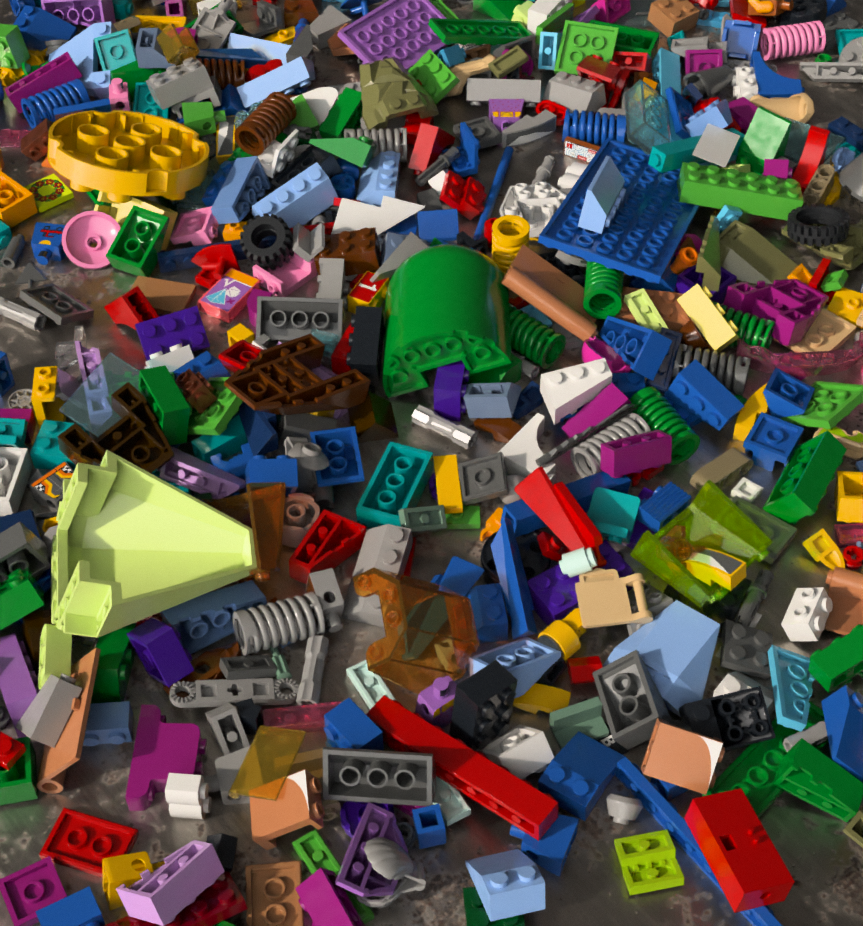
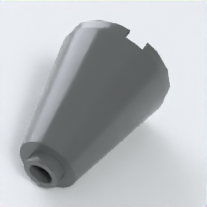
(709, 81)

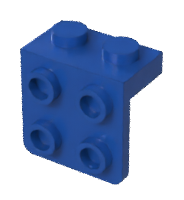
(469, 159)

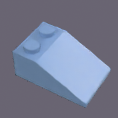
(522, 658)
(507, 884)

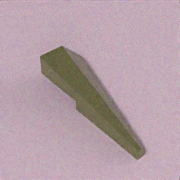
(709, 256)

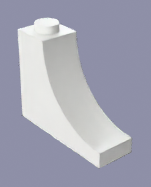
(523, 450)

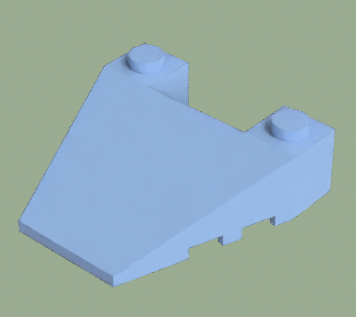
(85, 55)

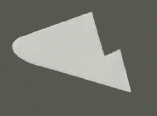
(320, 102)
(358, 215)

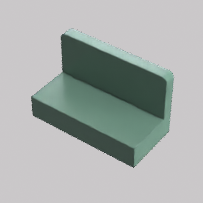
(423, 519)
(578, 717)

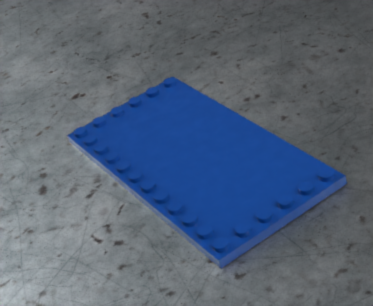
(644, 227)

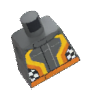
(49, 488)

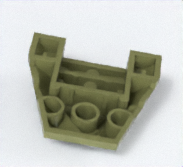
(391, 93)
(844, 254)

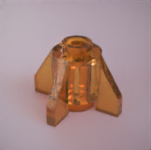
(678, 545)

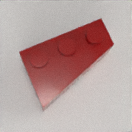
(326, 545)

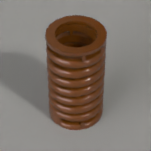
(225, 71)
(265, 123)

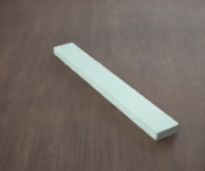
(372, 689)

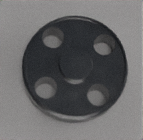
(803, 12)
(531, 556)

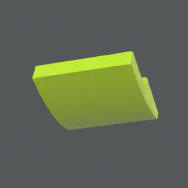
(648, 862)

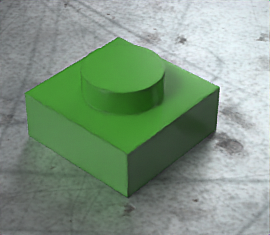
(834, 281)

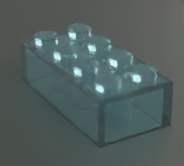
(646, 117)

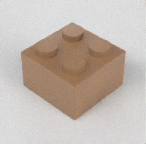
(673, 16)

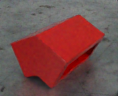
(581, 669)

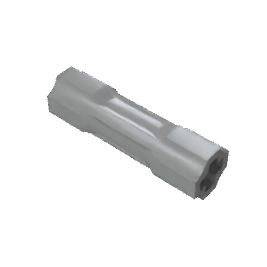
(21, 314)
(457, 433)
(316, 656)

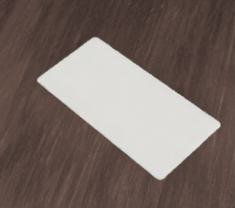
(716, 145)

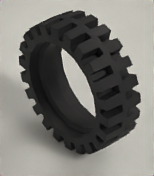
(835, 231)

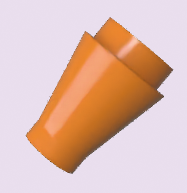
(685, 259)

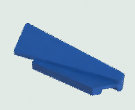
(459, 576)

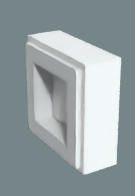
(747, 490)

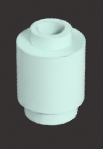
(578, 562)

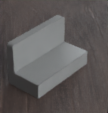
(308, 243)

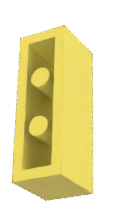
(708, 317)

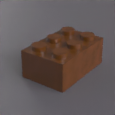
(357, 248)

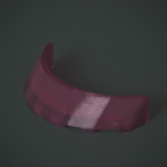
(802, 363)

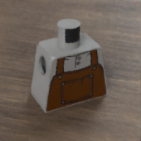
(327, 590)

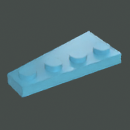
(790, 687)

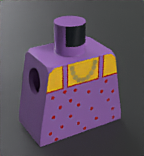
(505, 112)
(437, 702)

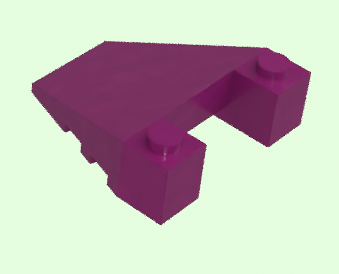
(786, 302)

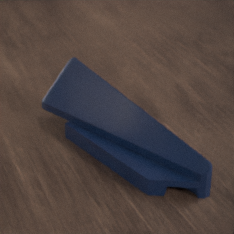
(259, 429)

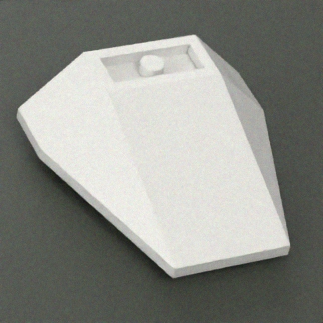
(533, 203)

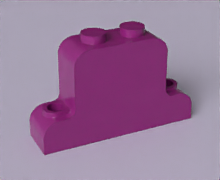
(158, 751)

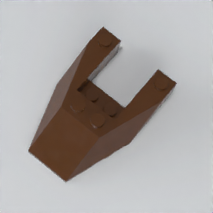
(284, 385)

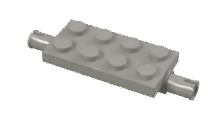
(214, 26)

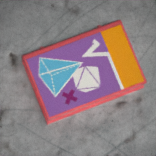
(228, 295)

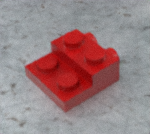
(463, 194)

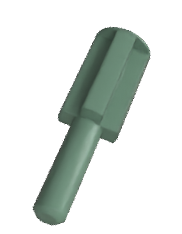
(281, 664)

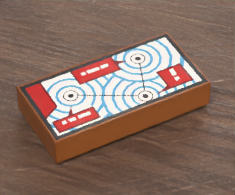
(579, 149)

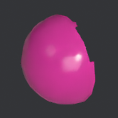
(597, 349)

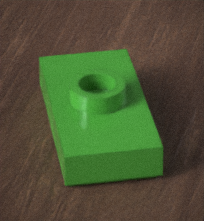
(467, 520)

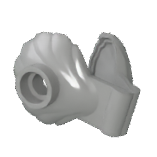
(309, 460)
(392, 863)

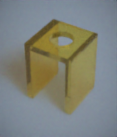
(177, 46)

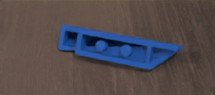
(248, 55)
(513, 581)

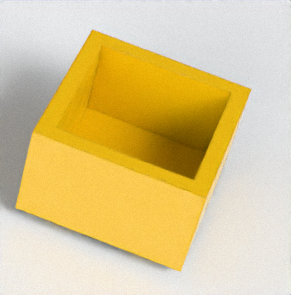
(849, 496)

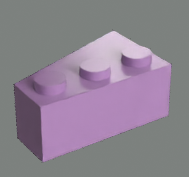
(173, 885)

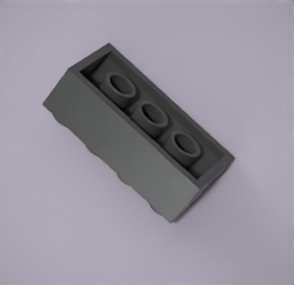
(295, 317)
(379, 776)

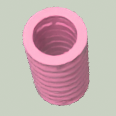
(784, 36)

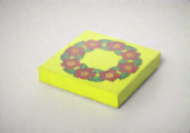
(49, 192)

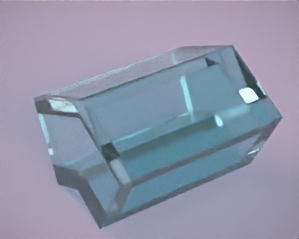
(329, 339)

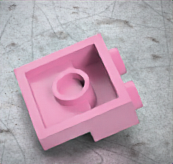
(195, 226)

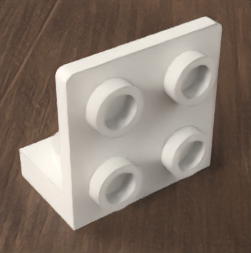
(278, 154)

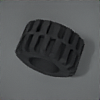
(261, 228)

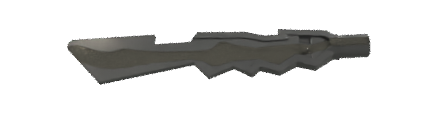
(581, 437)

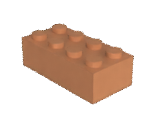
(665, 303)

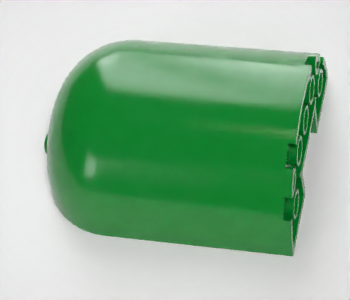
(444, 310)

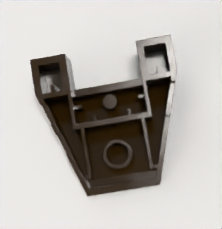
(132, 437)

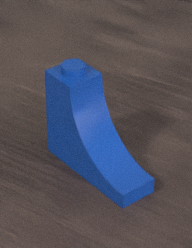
(772, 84)

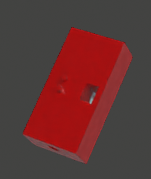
(738, 850)

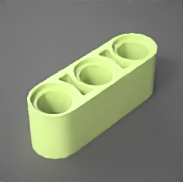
(54, 653)

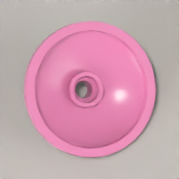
(83, 231)

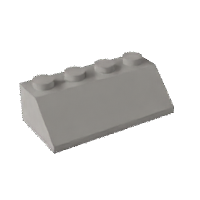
(481, 90)
(382, 548)

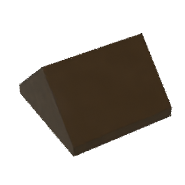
(373, 419)
(31, 634)

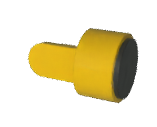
(564, 634)

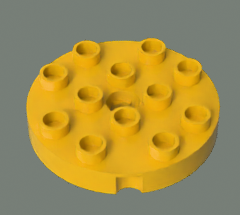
(127, 154)

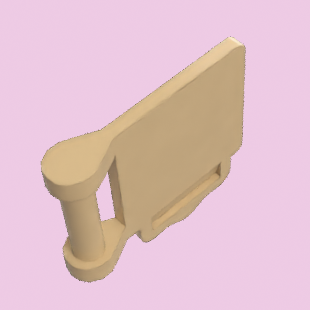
(605, 599)

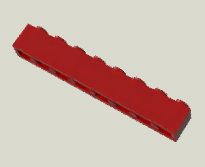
(467, 769)

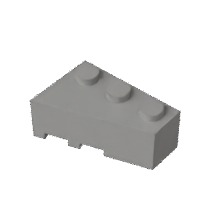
(333, 280)

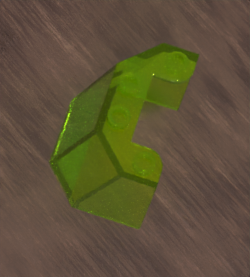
(709, 522)

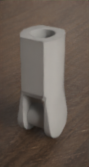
(813, 735)

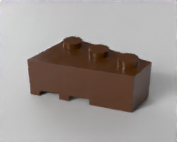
(298, 9)

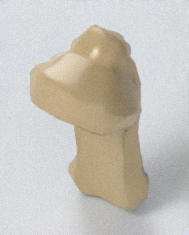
(467, 69)
(796, 107)

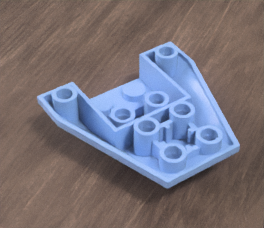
(676, 652)

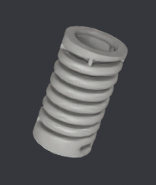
(384, 141)
(590, 449)
(278, 623)

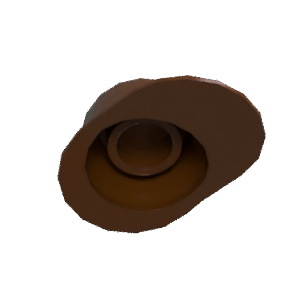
(693, 336)

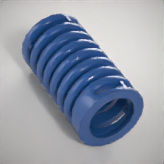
(60, 96)
(594, 132)

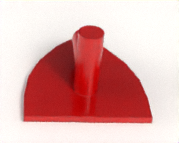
(216, 258)

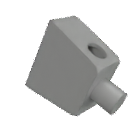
(227, 769)

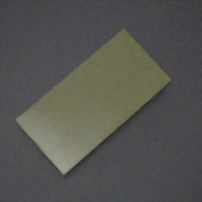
(508, 62)

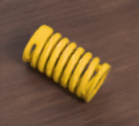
(507, 238)

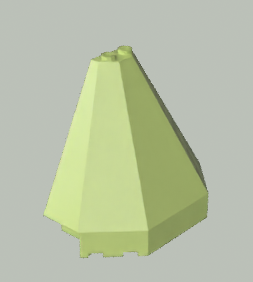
(136, 548)

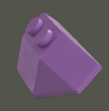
(356, 870)

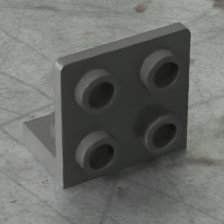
(268, 23)

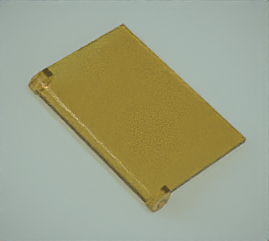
(267, 763)

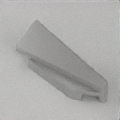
(833, 71)

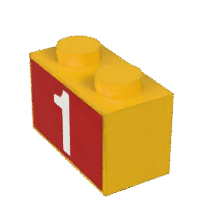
(367, 293)

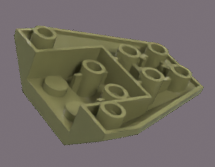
(752, 256)

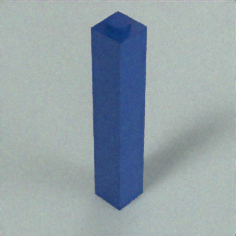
(526, 520)

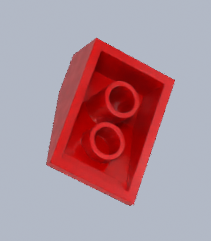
(596, 69)

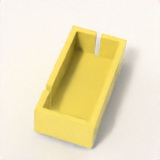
(120, 211)

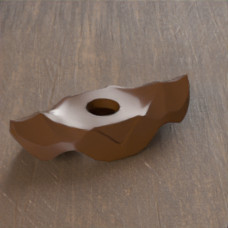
(212, 659)

